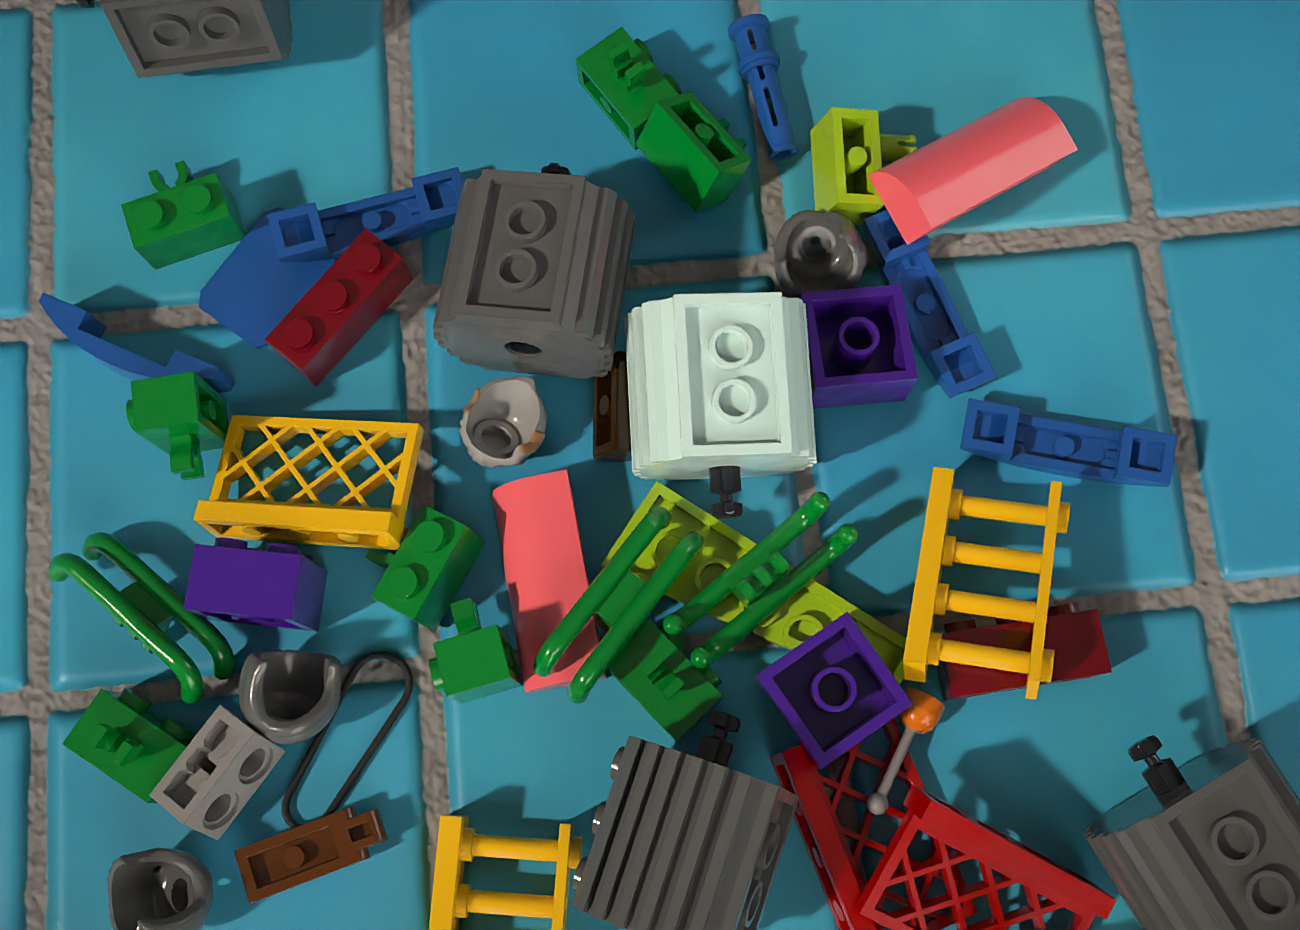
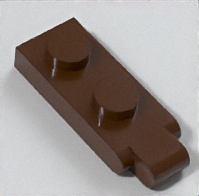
(308, 852)

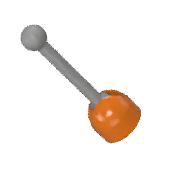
(917, 719)

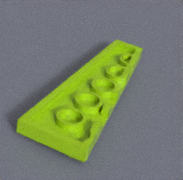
(790, 624)

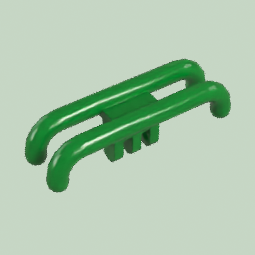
(761, 581)
(618, 601)
(146, 610)

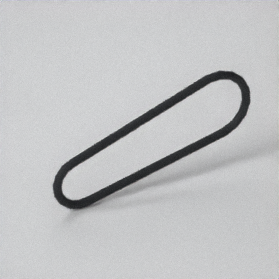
(371, 749)

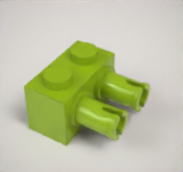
(844, 152)

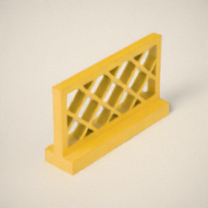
(317, 522)

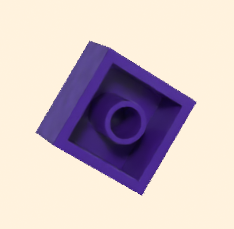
(859, 346)
(255, 585)
(833, 690)

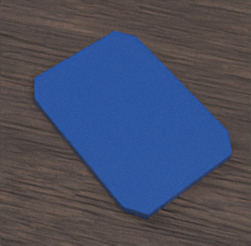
(255, 288)

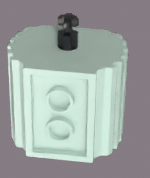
(719, 390)

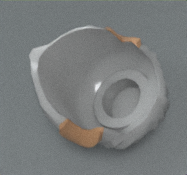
(504, 422)

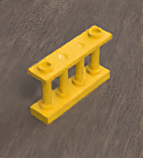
(936, 598)
(459, 844)

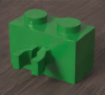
(624, 82)
(693, 150)
(183, 218)
(180, 418)
(426, 567)
(476, 660)
(665, 680)
(128, 740)

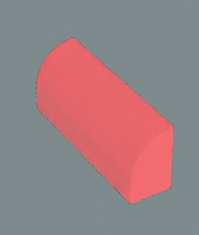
(971, 166)
(543, 571)

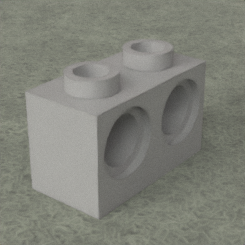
(217, 773)

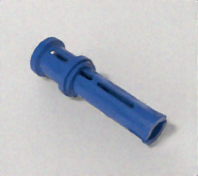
(761, 65)

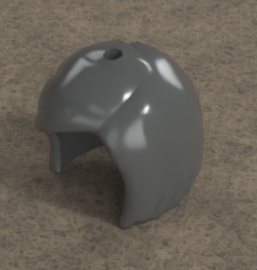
(820, 265)
(289, 693)
(152, 887)

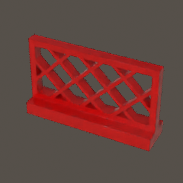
(826, 838)
(992, 850)

